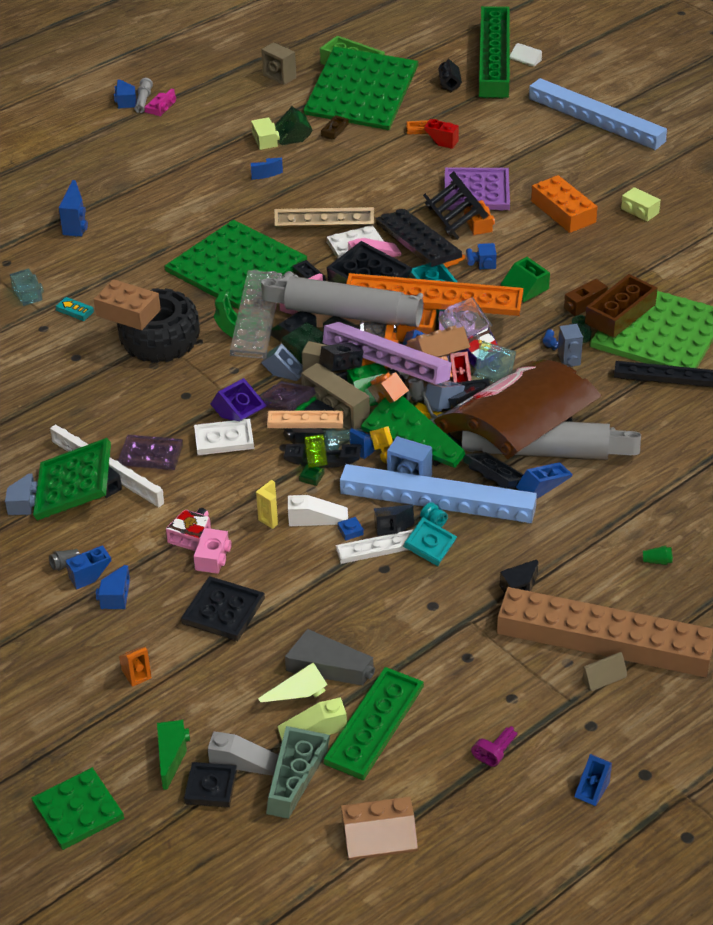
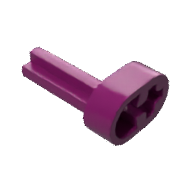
(490, 752)

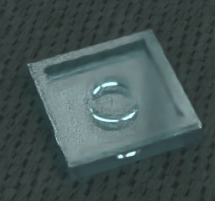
(493, 361)

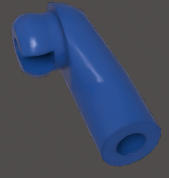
(549, 340)

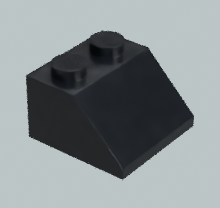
(292, 323)

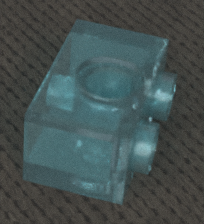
(26, 287)

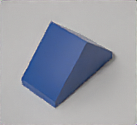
(364, 439)
(594, 780)

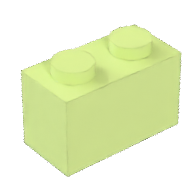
(265, 133)
(640, 204)

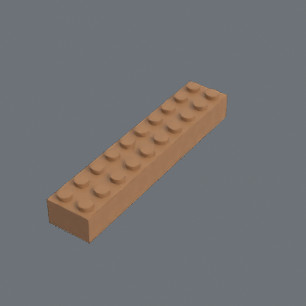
(606, 631)

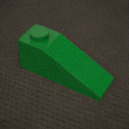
(172, 748)

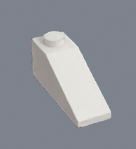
(310, 511)

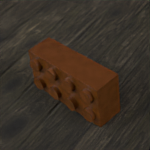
(621, 305)

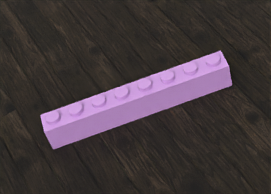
(390, 353)

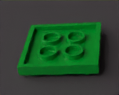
(77, 808)

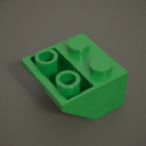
(529, 276)

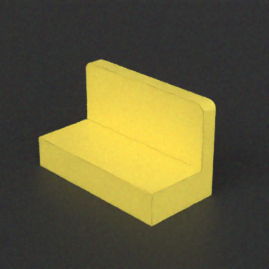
(267, 504)

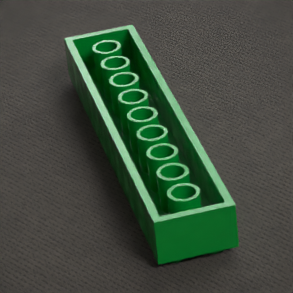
(494, 52)

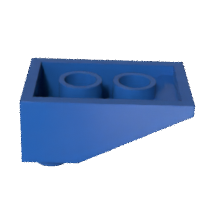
(72, 212)

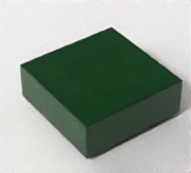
(311, 475)

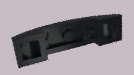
(335, 458)

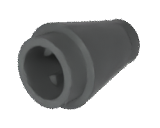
(58, 558)

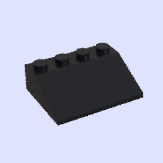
(367, 261)

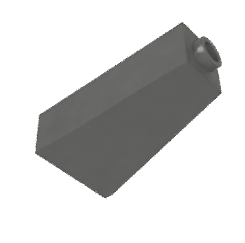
(331, 659)

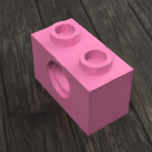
(212, 550)

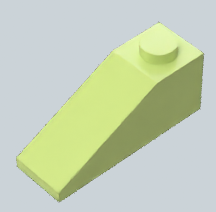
(300, 685)
(324, 717)

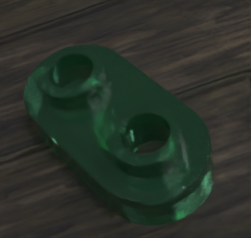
(584, 328)

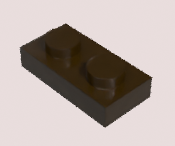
(334, 127)

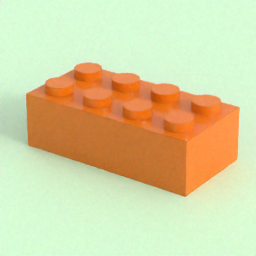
(564, 203)

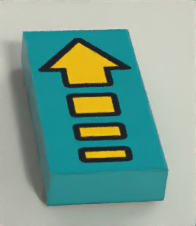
(74, 308)

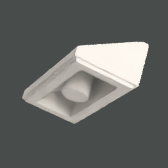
(526, 54)

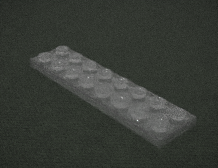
(254, 318)

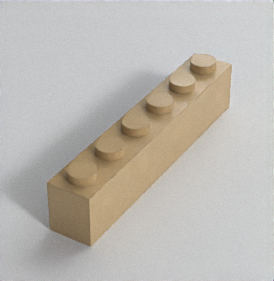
(324, 217)

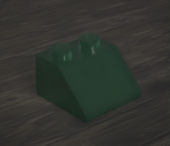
(293, 127)

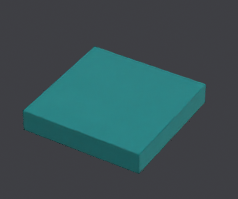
(430, 541)

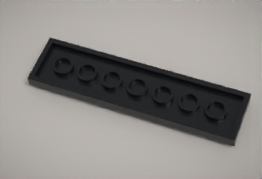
(418, 237)

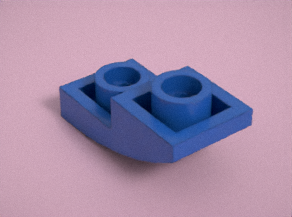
(266, 169)

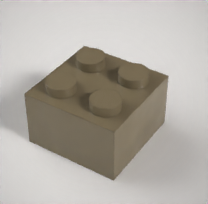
(278, 63)

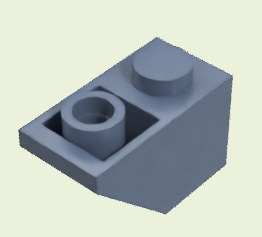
(21, 496)

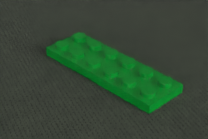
(373, 723)

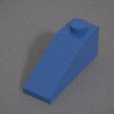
(543, 478)

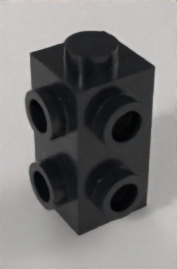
(449, 75)

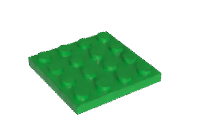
(72, 479)

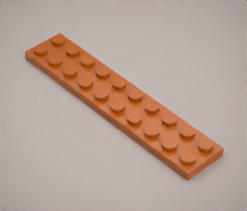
(445, 294)

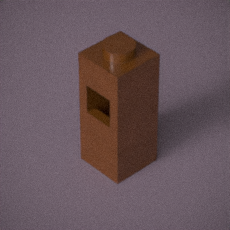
(579, 298)

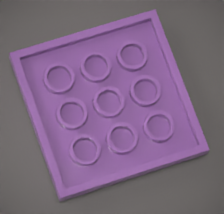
(485, 184)

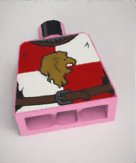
(188, 528)

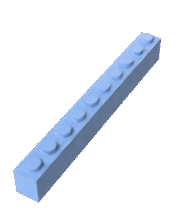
(598, 114)
(445, 493)

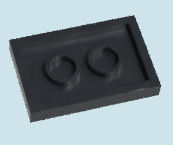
(493, 469)

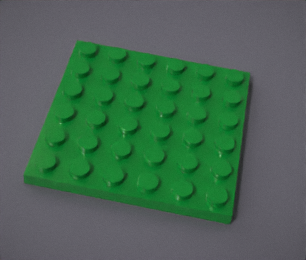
(361, 87)
(227, 255)

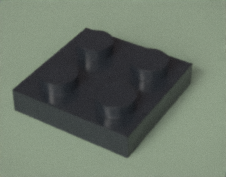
(210, 784)

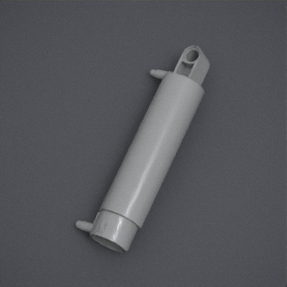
(344, 300)
(569, 441)

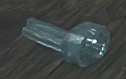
(332, 437)

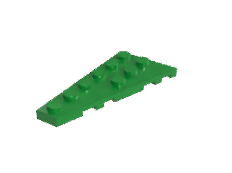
(411, 424)

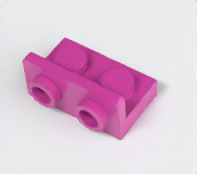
(161, 103)

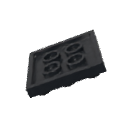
(223, 608)

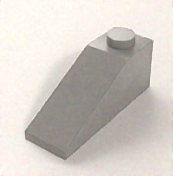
(235, 750)

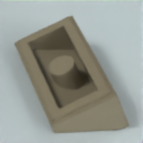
(604, 672)

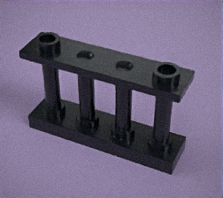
(469, 201)

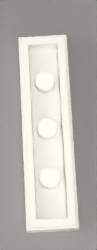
(372, 547)

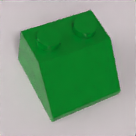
(363, 376)

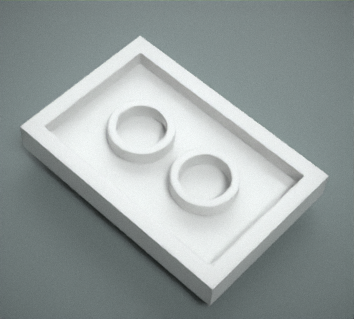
(339, 242)
(223, 437)

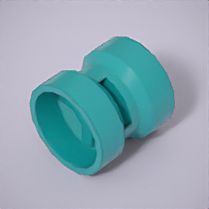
(432, 513)

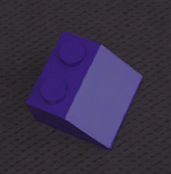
(237, 401)

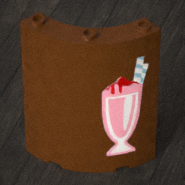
(521, 405)

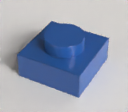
(350, 528)

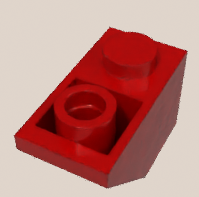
(443, 133)

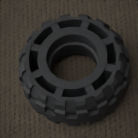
(168, 333)

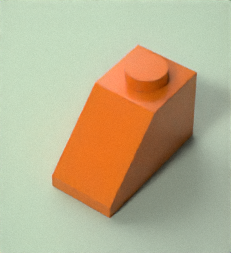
(136, 665)

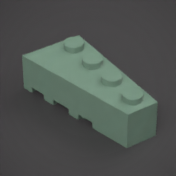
(296, 765)

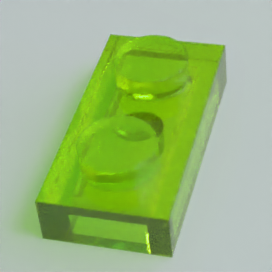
(316, 451)

